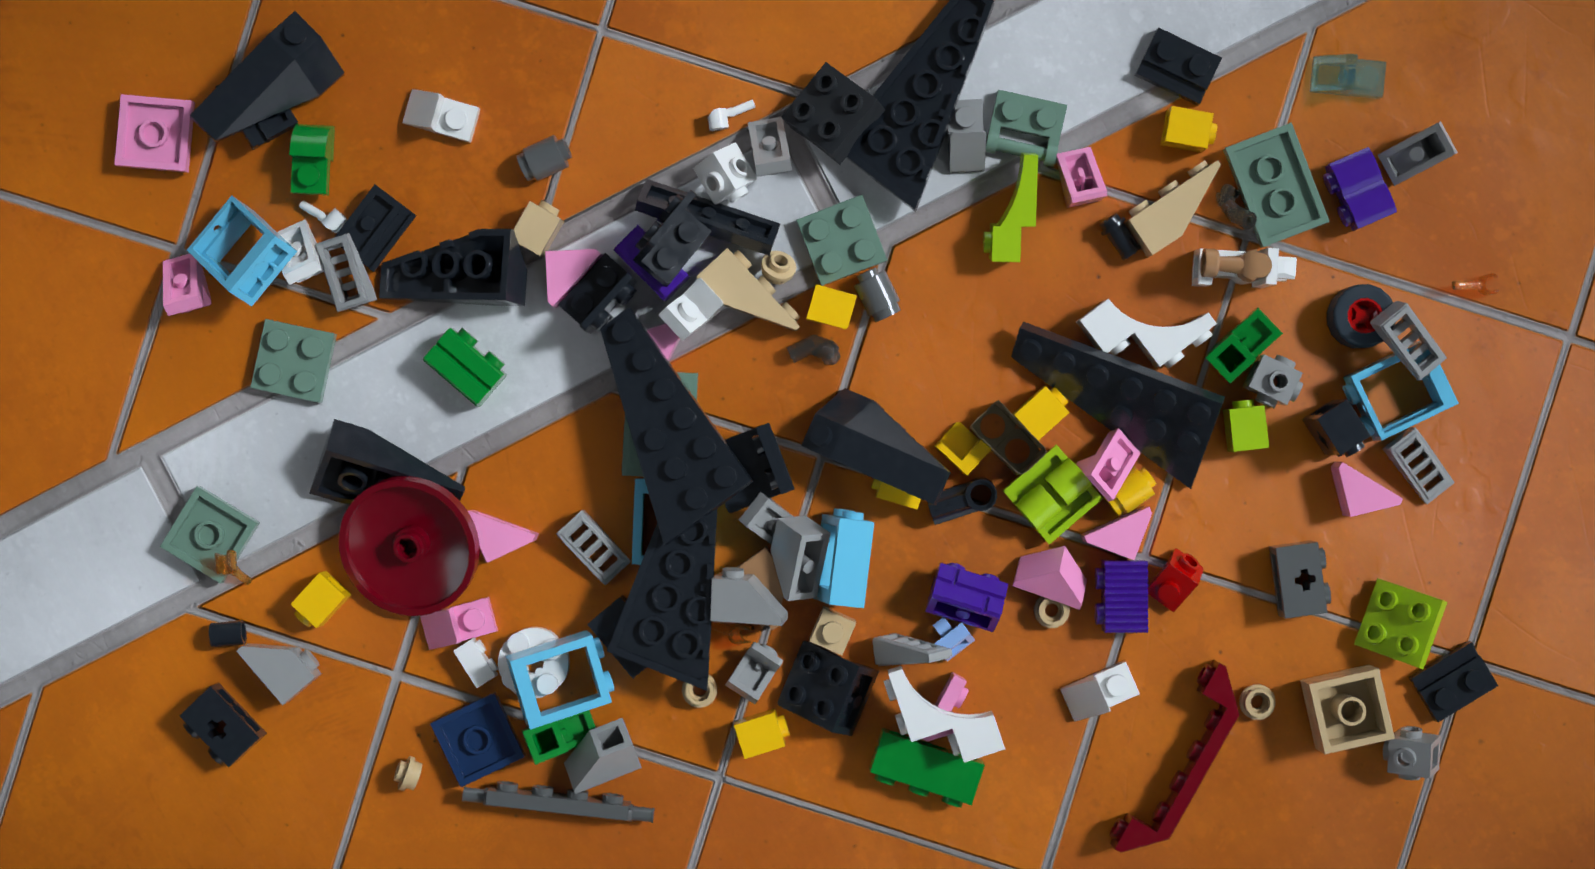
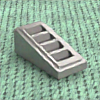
(337, 288)
(1390, 336)
(1401, 442)
(593, 528)
(901, 650)

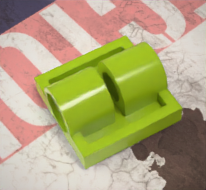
(1052, 494)
(1400, 623)

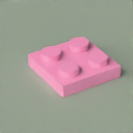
(154, 133)

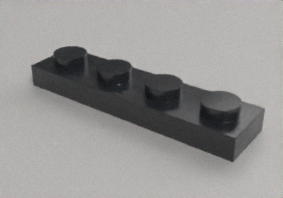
(724, 221)

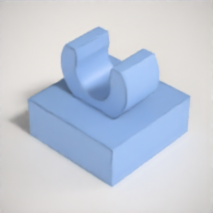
(955, 639)

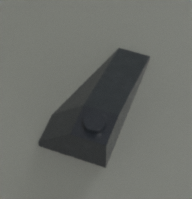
(277, 75)
(470, 270)
(870, 441)
(359, 458)

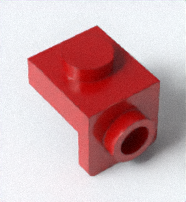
(1176, 580)

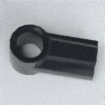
(958, 502)

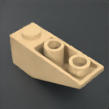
(1167, 218)
(743, 292)

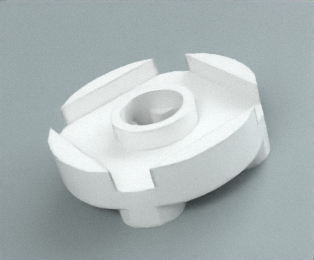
(544, 679)

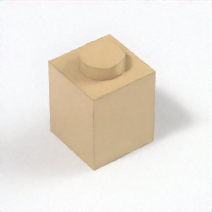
(538, 227)
(832, 630)

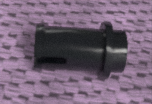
(1120, 236)

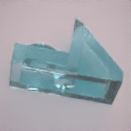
(1348, 76)

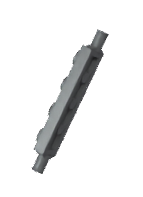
(544, 799)

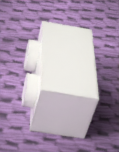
(476, 662)

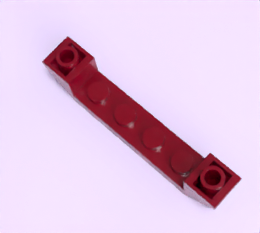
(1134, 833)

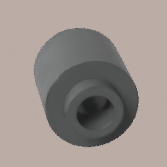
(544, 158)
(877, 294)

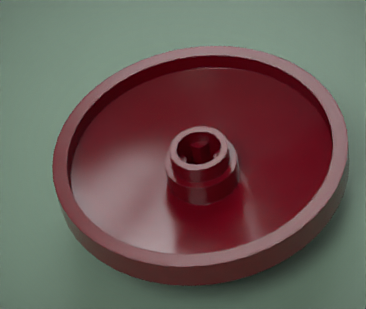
(409, 545)

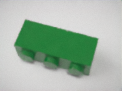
(925, 768)

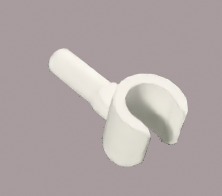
(719, 117)
(333, 221)

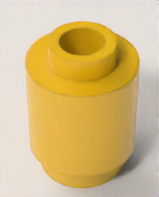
(1133, 492)

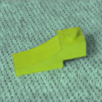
(1004, 238)

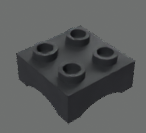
(832, 112)

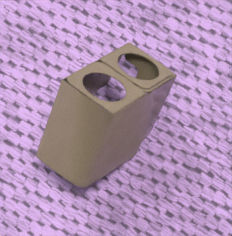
(1009, 434)

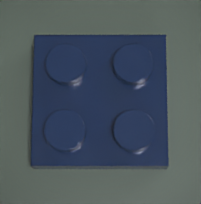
(478, 739)

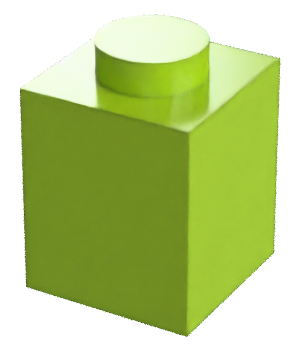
(1245, 426)

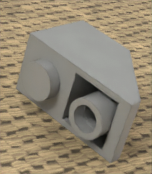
(602, 756)

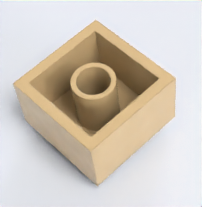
(1347, 709)

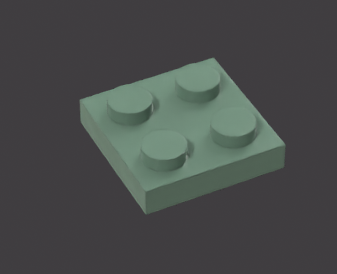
(841, 240)
(293, 361)
(206, 528)

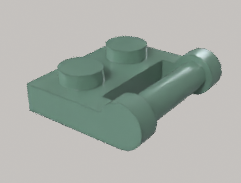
(1026, 116)

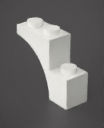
(1110, 328)
(973, 733)

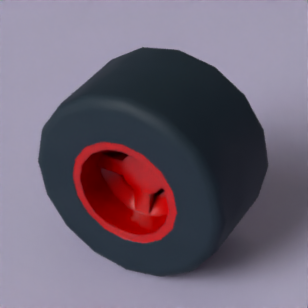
(1368, 303)

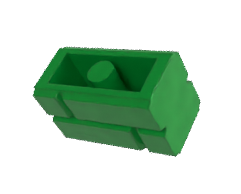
(465, 366)

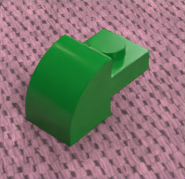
(311, 157)
(1243, 345)
(557, 737)

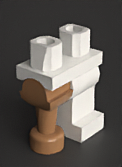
(1260, 267)

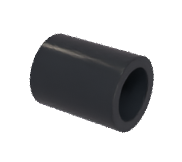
(227, 633)

